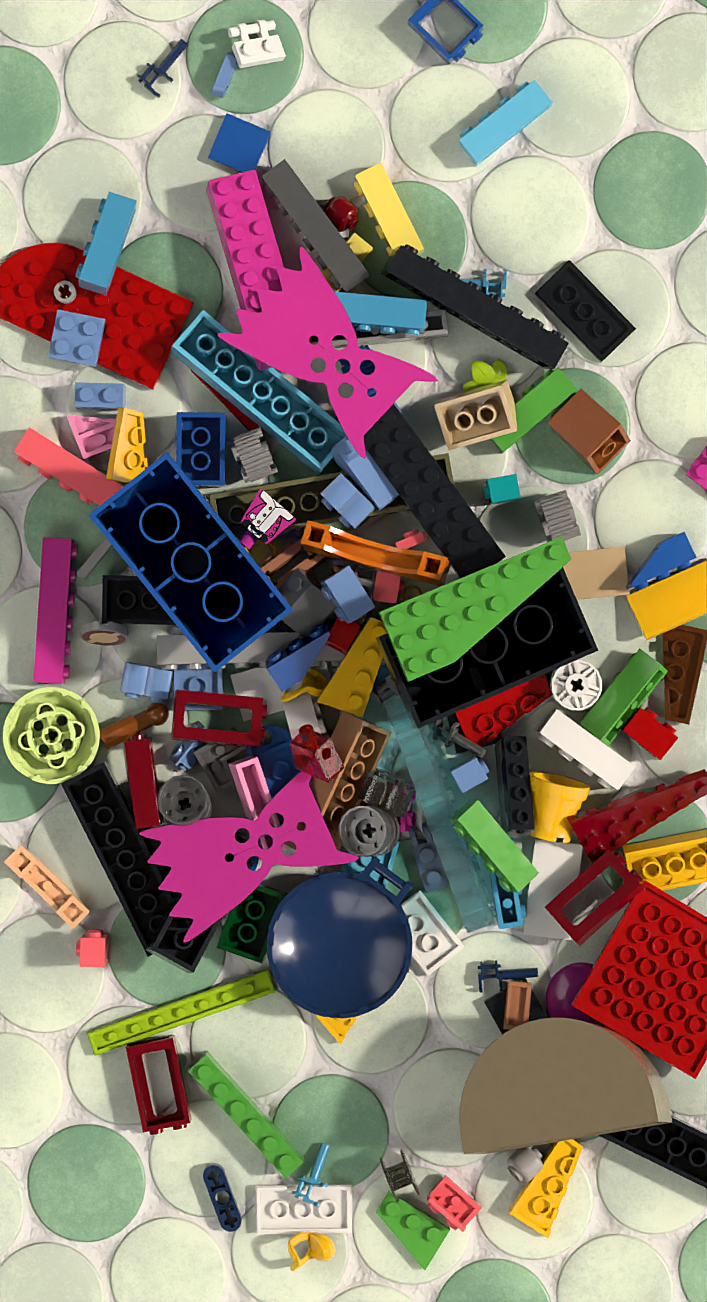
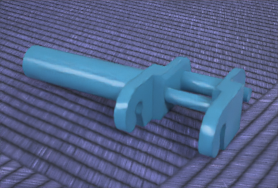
(484, 284)
(314, 1176)

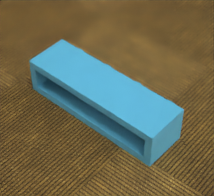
(505, 122)

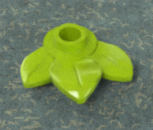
(485, 374)

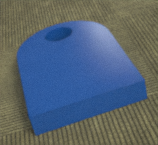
(276, 759)

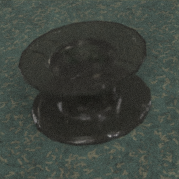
(399, 1175)

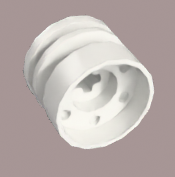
(579, 699)

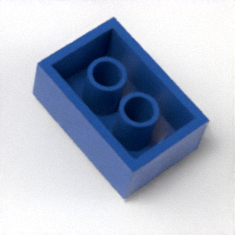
(202, 447)

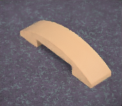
(47, 885)

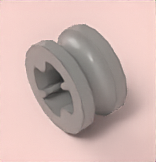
(72, 289)

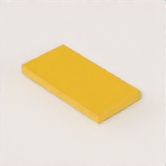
(671, 601)

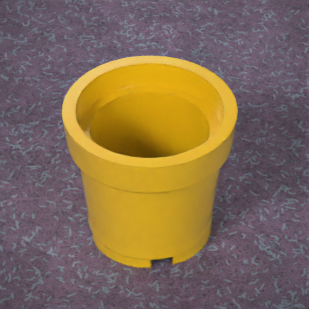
(554, 800)

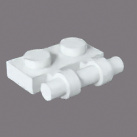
(259, 50)

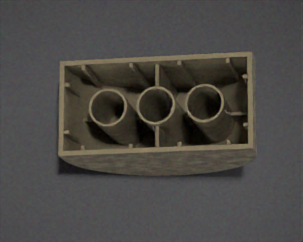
(558, 1085)

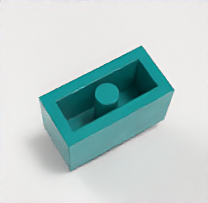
(501, 489)

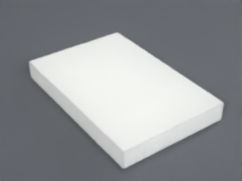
(431, 935)

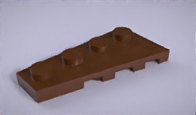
(683, 659)

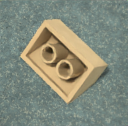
(477, 414)

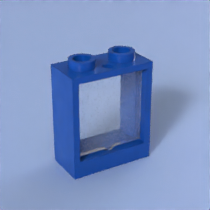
(446, 28)

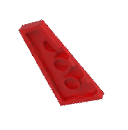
(489, 717)

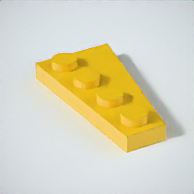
(356, 674)
(541, 1197)

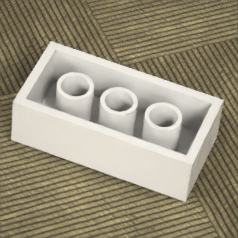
(586, 749)

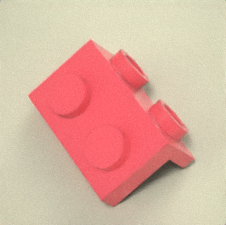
(411, 539)
(452, 1203)

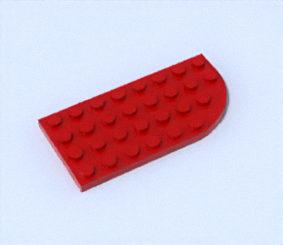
(138, 314)

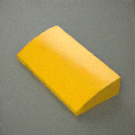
(670, 860)

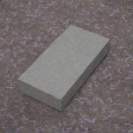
(95, 558)

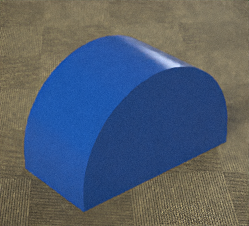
(191, 562)

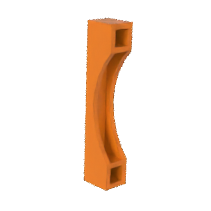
(398, 561)

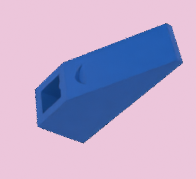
(665, 556)
(294, 662)

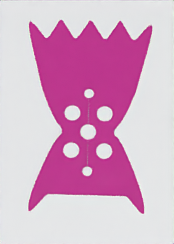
(282, 341)
(216, 886)

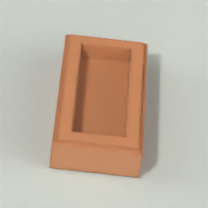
(517, 1004)

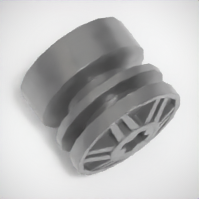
(180, 791)
(356, 831)

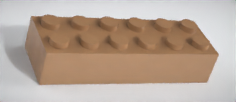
(360, 749)

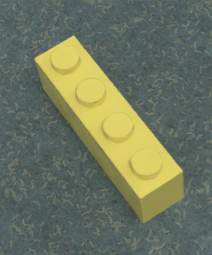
(386, 209)

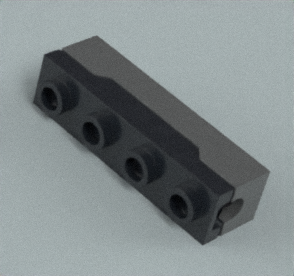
(514, 786)

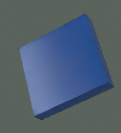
(239, 144)

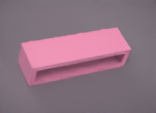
(253, 793)

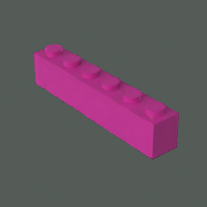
(53, 610)

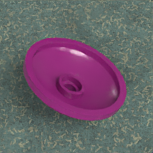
(564, 988)

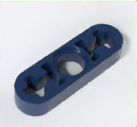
(209, 1182)

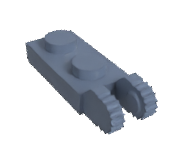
(428, 861)

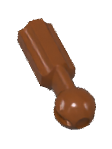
(120, 731)

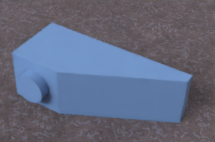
(364, 473)

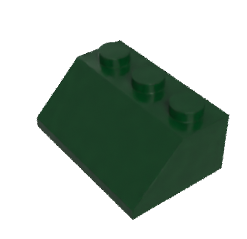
(249, 922)

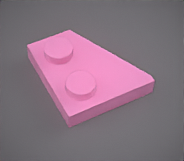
(92, 434)

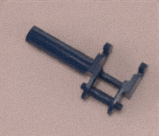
(163, 67)
(505, 974)

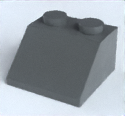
(309, 605)

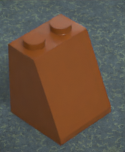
(589, 431)

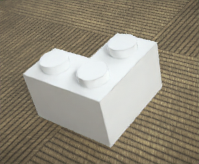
(302, 712)

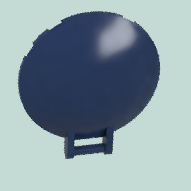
(341, 942)

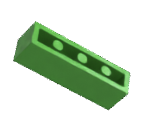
(536, 405)
(623, 697)
(494, 846)

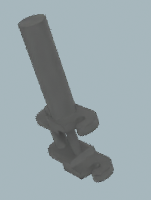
(453, 735)

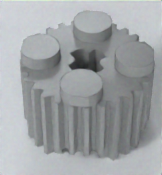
(254, 455)
(557, 516)

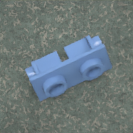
(183, 755)

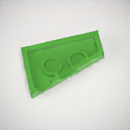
(413, 1227)

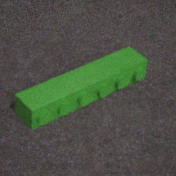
(246, 1114)

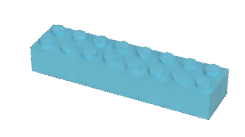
(260, 394)

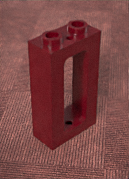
(190, 734)
(143, 781)
(608, 908)
(149, 1121)

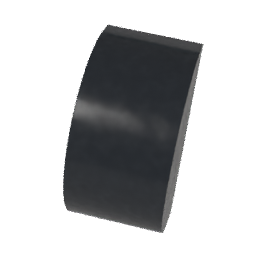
(527, 643)

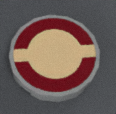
(104, 635)

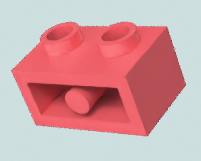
(387, 587)
(93, 948)

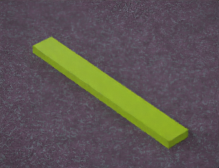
(181, 1012)

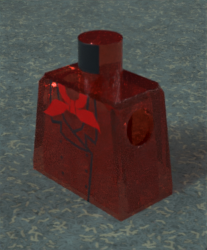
(315, 754)

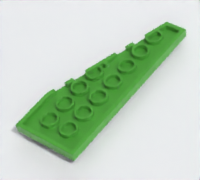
(452, 618)

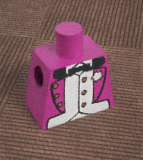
(264, 520)

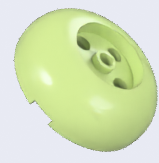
(23, 741)

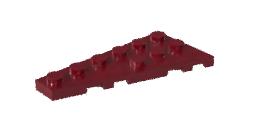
(635, 814)

